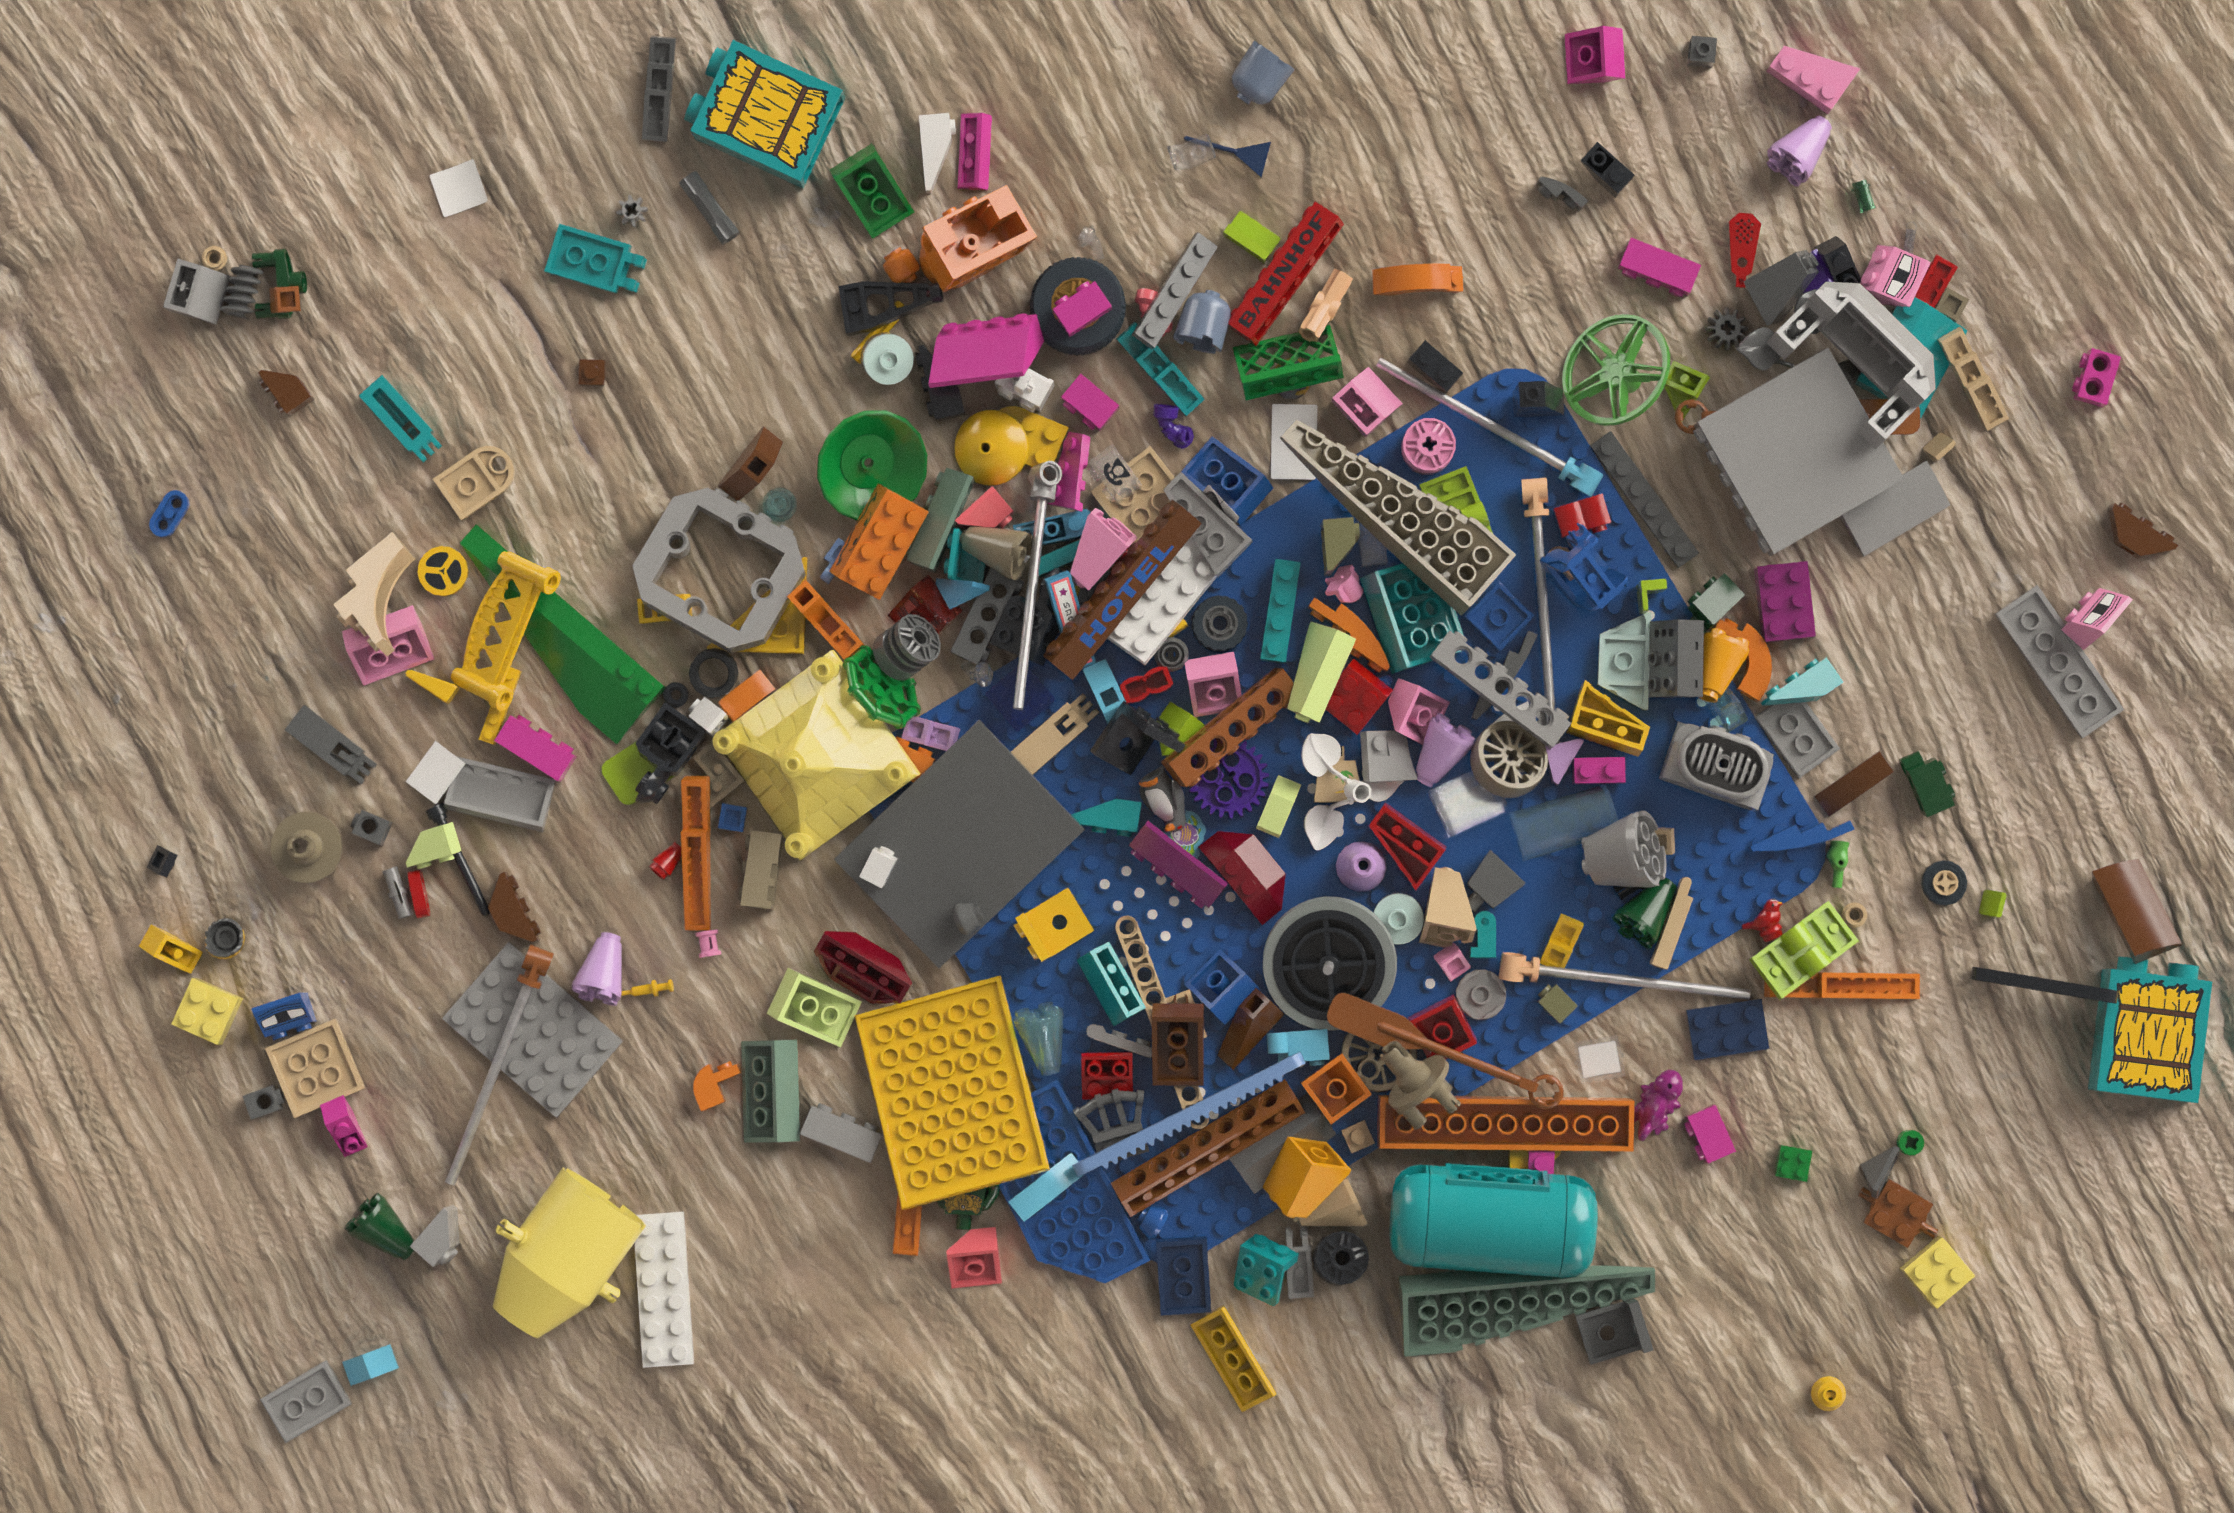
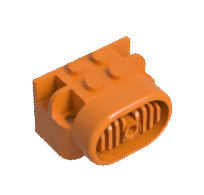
(974, 239)

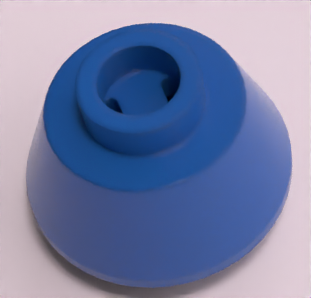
(1152, 1221)

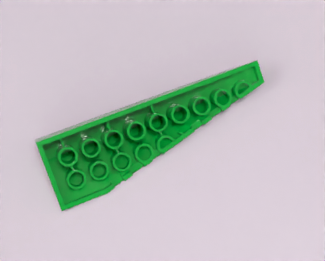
(588, 665)

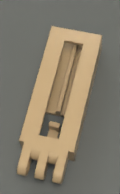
(1048, 740)
(1673, 926)

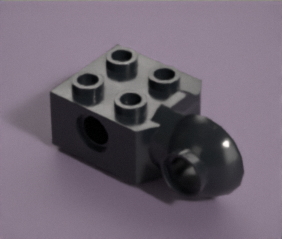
(1044, 630)
(668, 746)

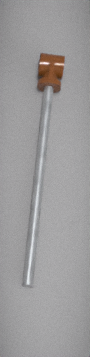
(536, 964)

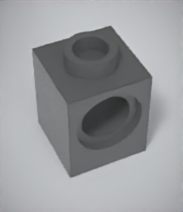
(1701, 51)
(382, 827)
(253, 1105)

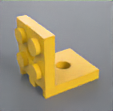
(1041, 934)

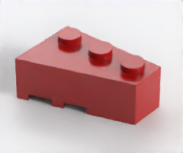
(1407, 843)

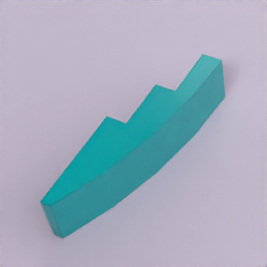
(1161, 371)

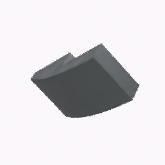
(1553, 188)

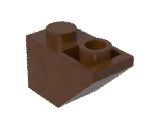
(288, 390)

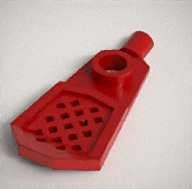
(1742, 249)

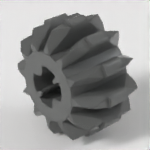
(1720, 335)

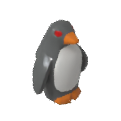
(1164, 798)

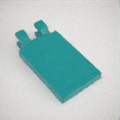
(593, 260)

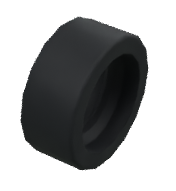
(703, 689)

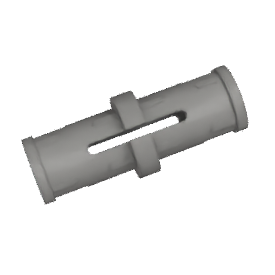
(392, 875)

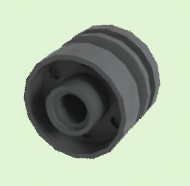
(906, 647)

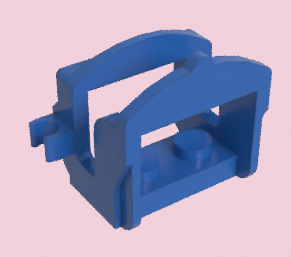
(1587, 567)

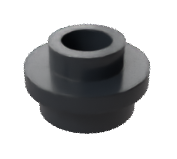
(668, 694)

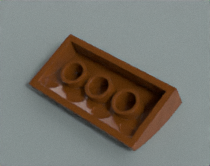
(2135, 909)

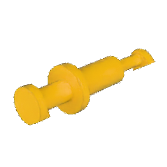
(652, 988)

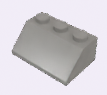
(440, 1238)

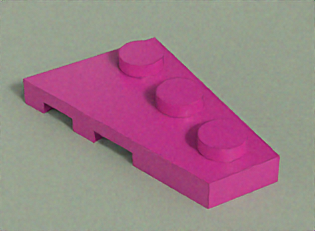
(1072, 462)

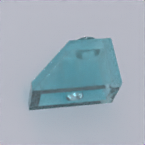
(1728, 711)

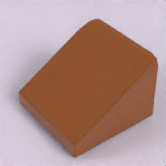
(284, 299)

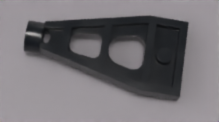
(855, 304)

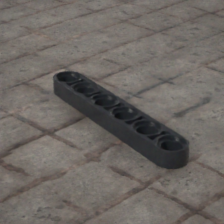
(2044, 985)

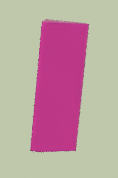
(974, 151)

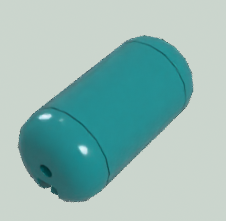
(1493, 1220)

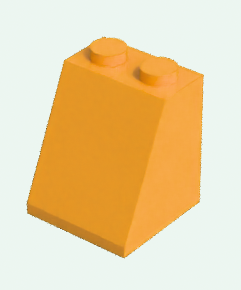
(1304, 1176)

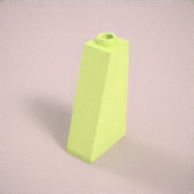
(1318, 671)

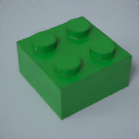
(1793, 1163)

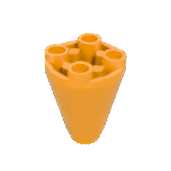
(1721, 662)

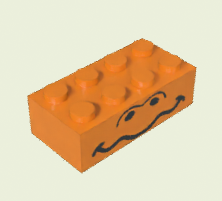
(878, 541)

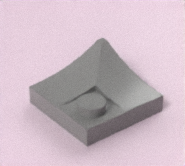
(1386, 757)

